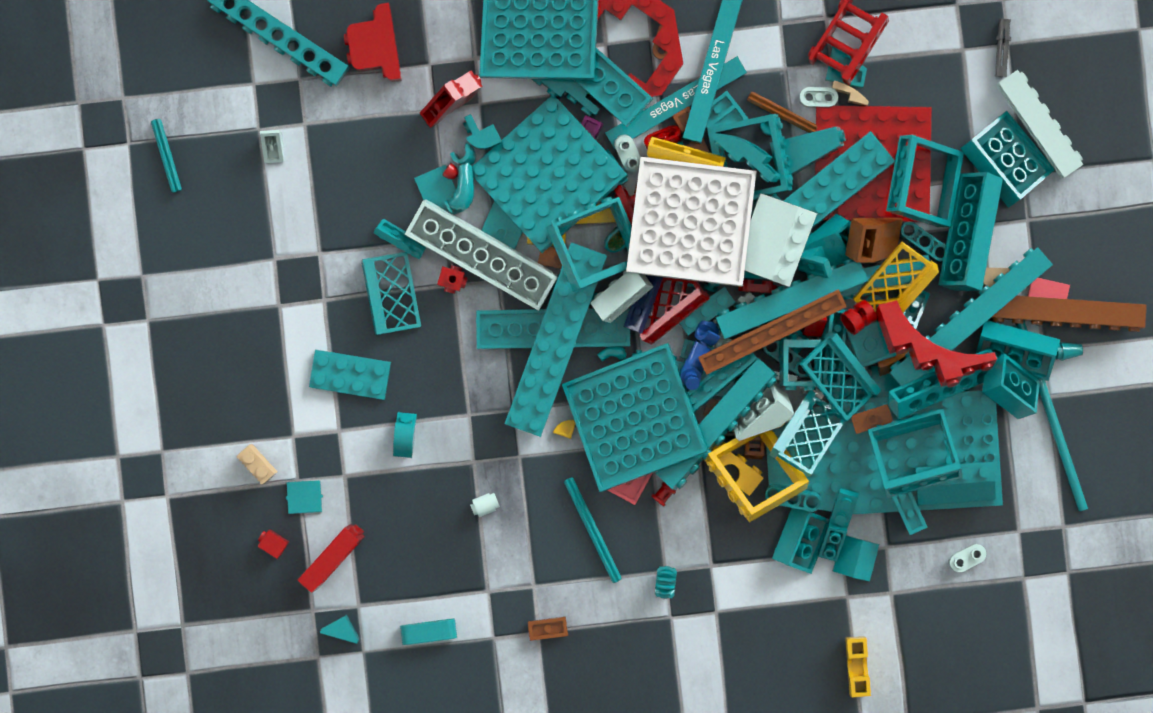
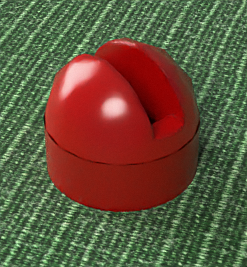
(450, 172)

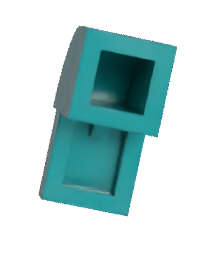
(482, 139)
(404, 435)

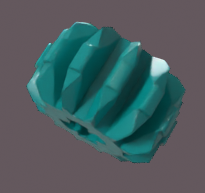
(665, 582)

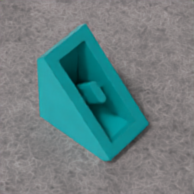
(341, 629)

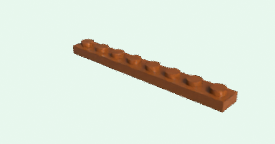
(772, 331)

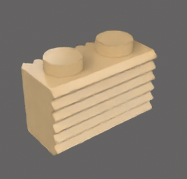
(257, 464)

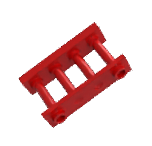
(857, 55)

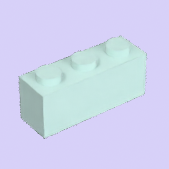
(620, 295)

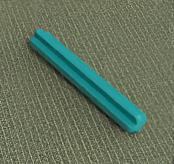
(166, 155)

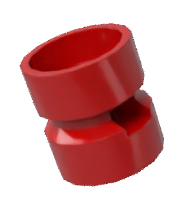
(860, 315)

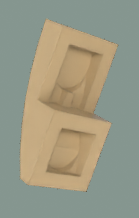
(854, 96)

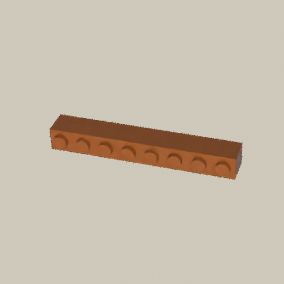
(1073, 312)

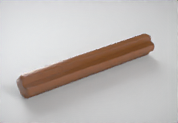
(783, 113)

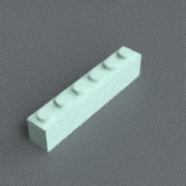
(1039, 124)

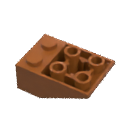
(872, 238)

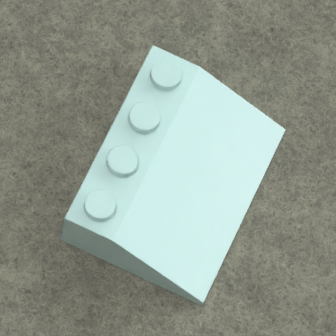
(777, 239)

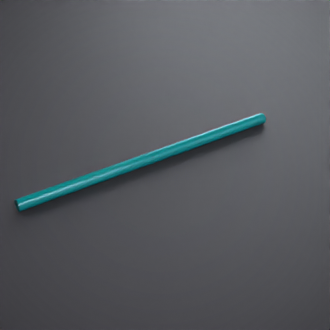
(1060, 441)

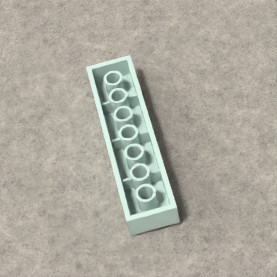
(481, 254)

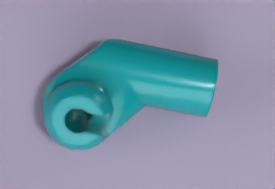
(618, 352)

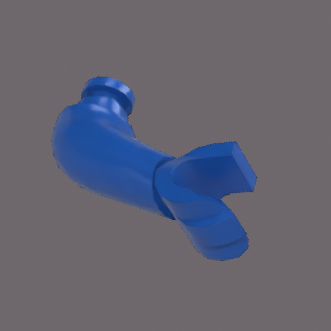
(692, 369)

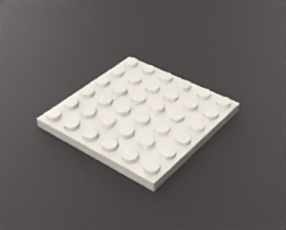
(691, 221)

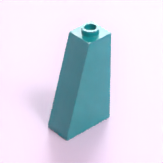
(811, 148)

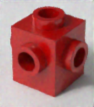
(446, 274)

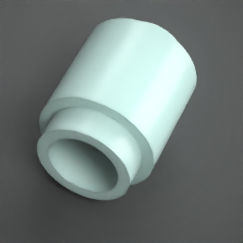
(484, 504)

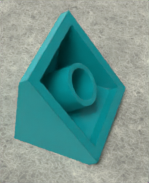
(856, 558)

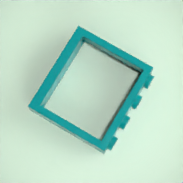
(779, 144)
(902, 176)
(624, 227)
(925, 478)

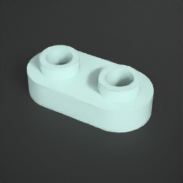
(818, 95)
(628, 153)
(967, 557)

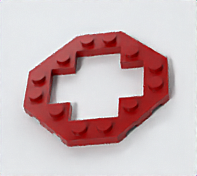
(665, 39)

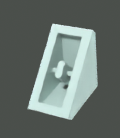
(272, 146)

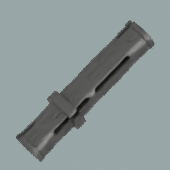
(1004, 24)

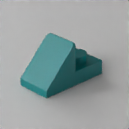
(815, 262)

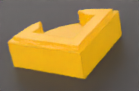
(565, 428)

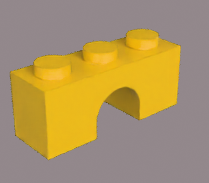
(748, 477)
(857, 666)

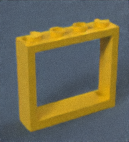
(736, 495)

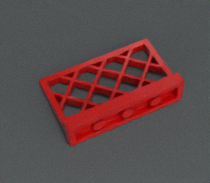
(677, 313)

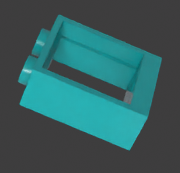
(783, 373)

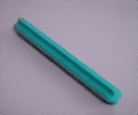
(592, 530)

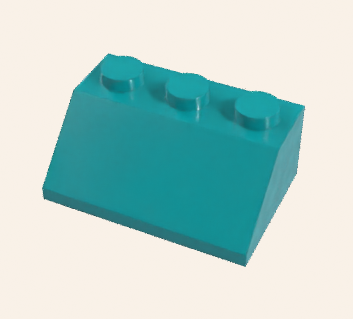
(1012, 387)
(801, 540)

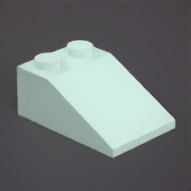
(765, 415)

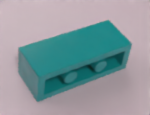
(718, 302)

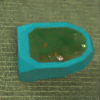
(614, 241)

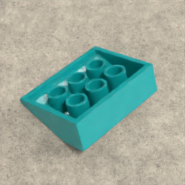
(1009, 154)

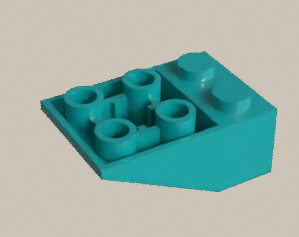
(833, 238)

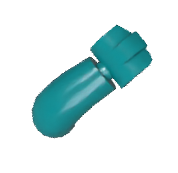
(464, 193)

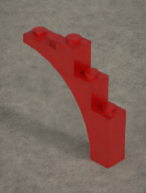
(948, 364)

